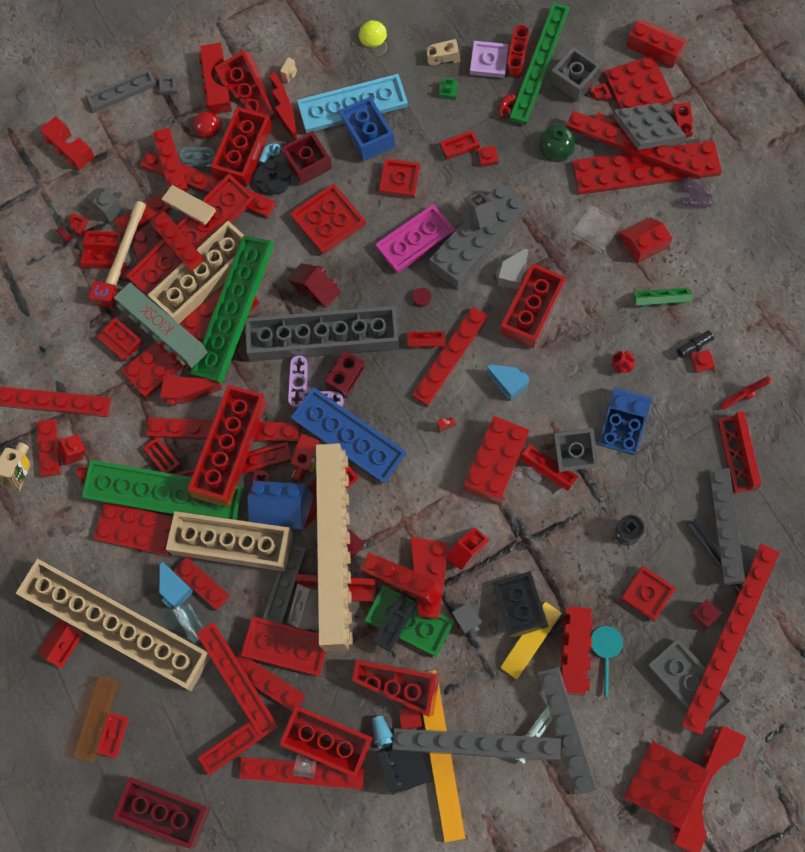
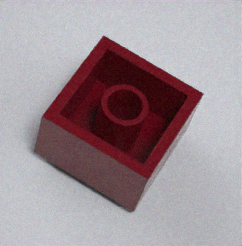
(306, 157)

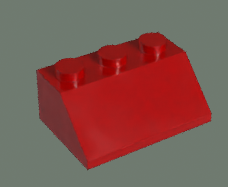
(656, 41)

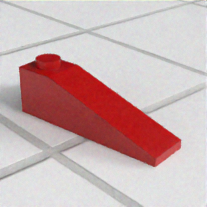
(245, 82)

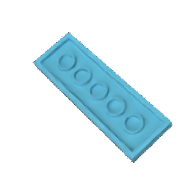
(323, 109)

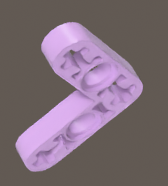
(304, 376)

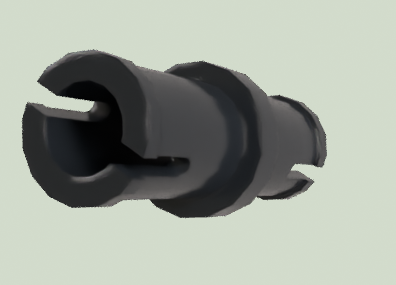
(695, 344)

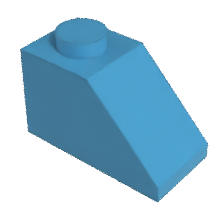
(508, 379)
(172, 587)

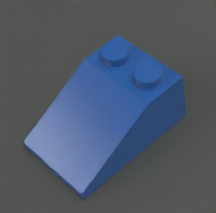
(367, 128)

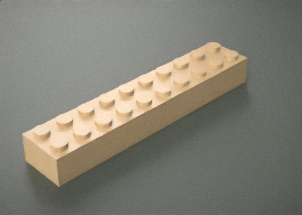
(333, 549)
(114, 624)

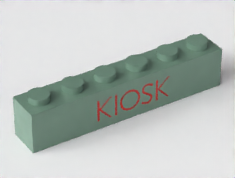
(161, 325)

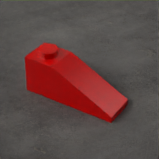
(185, 389)

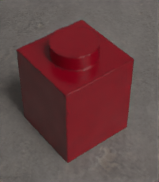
(705, 614)

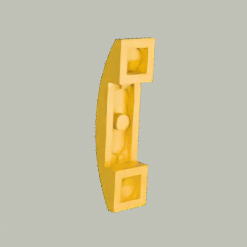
(528, 644)

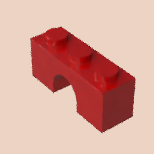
(75, 153)

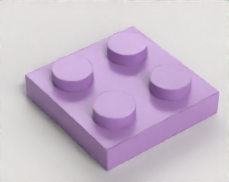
(489, 59)

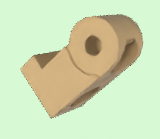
(443, 52)

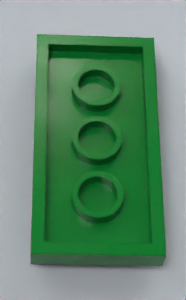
(419, 632)

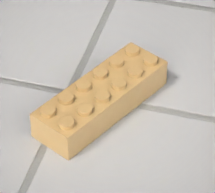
(187, 290)
(230, 541)

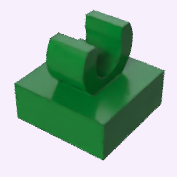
(448, 89)

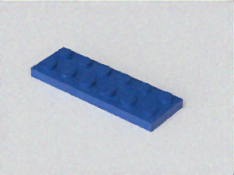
(360, 441)

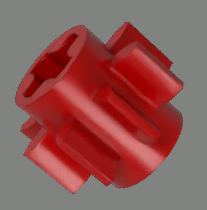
(623, 362)

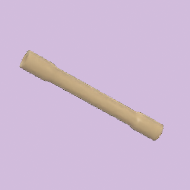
(135, 217)

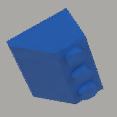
(279, 504)

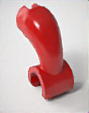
(506, 100)

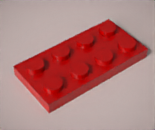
(134, 529)
(284, 646)

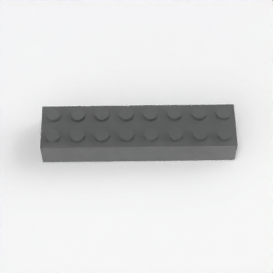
(321, 333)

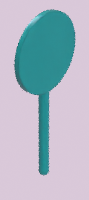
(607, 644)

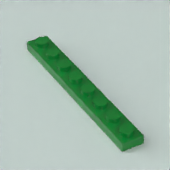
(539, 64)

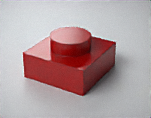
(487, 156)
(702, 361)

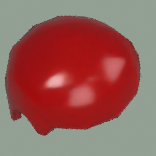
(206, 124)

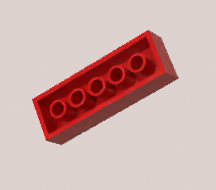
(227, 446)

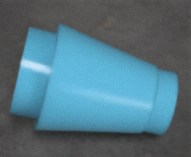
(382, 735)

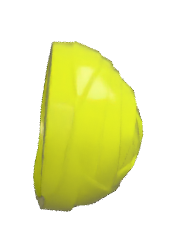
(372, 34)

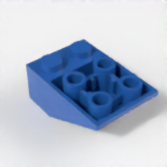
(625, 420)

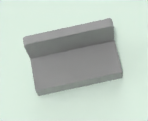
(305, 609)

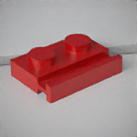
(120, 339)

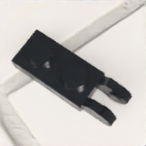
(393, 625)

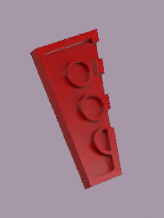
(431, 561)

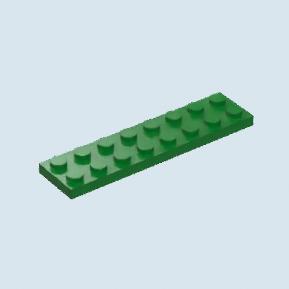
(233, 307)
(151, 491)

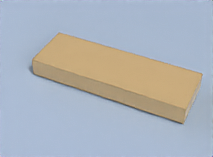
(188, 205)

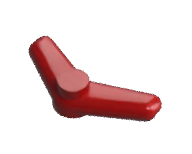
(746, 392)

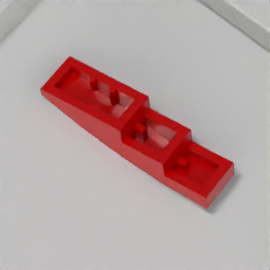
(283, 109)

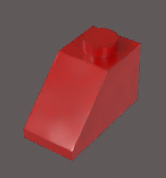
(467, 548)

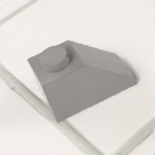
(512, 270)

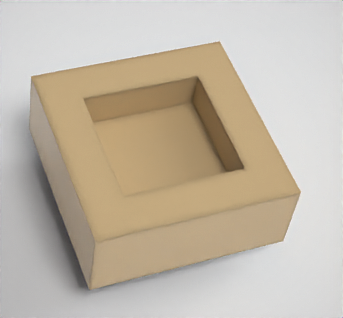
(288, 70)

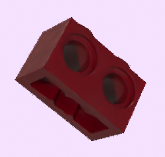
(349, 375)

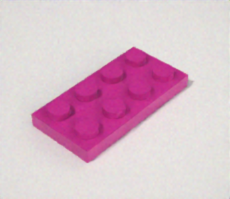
(415, 238)

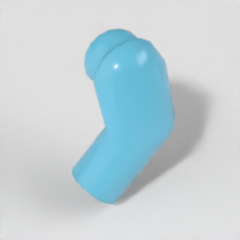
(269, 151)

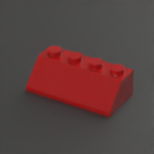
(326, 741)

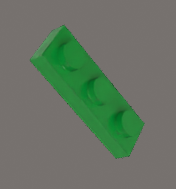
(662, 296)

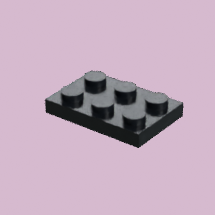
(520, 604)

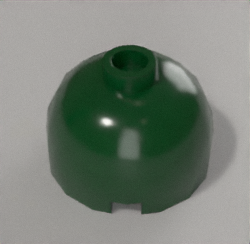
(557, 143)

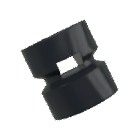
(629, 530)

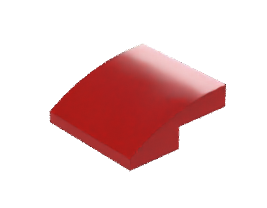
(100, 249)

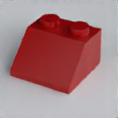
(646, 239)

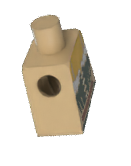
(14, 467)

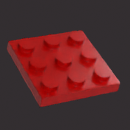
(638, 83)
(328, 218)
(667, 785)

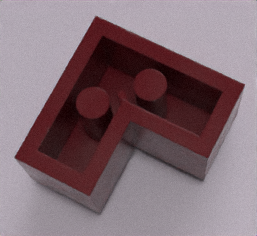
(314, 283)

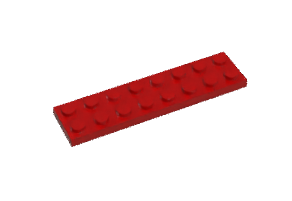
(632, 171)
(229, 201)
(148, 368)

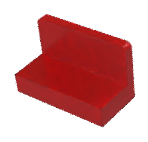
(60, 643)

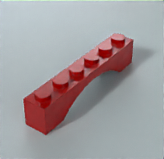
(725, 747)

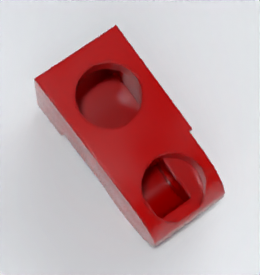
(683, 117)

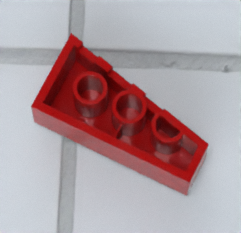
(575, 649)
(405, 685)

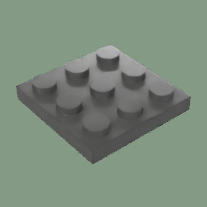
(649, 126)

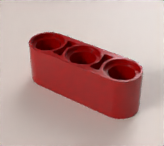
(517, 44)

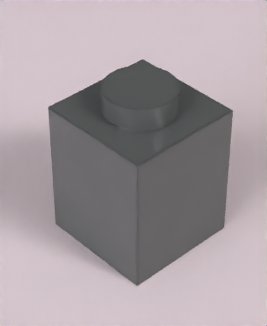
(467, 619)

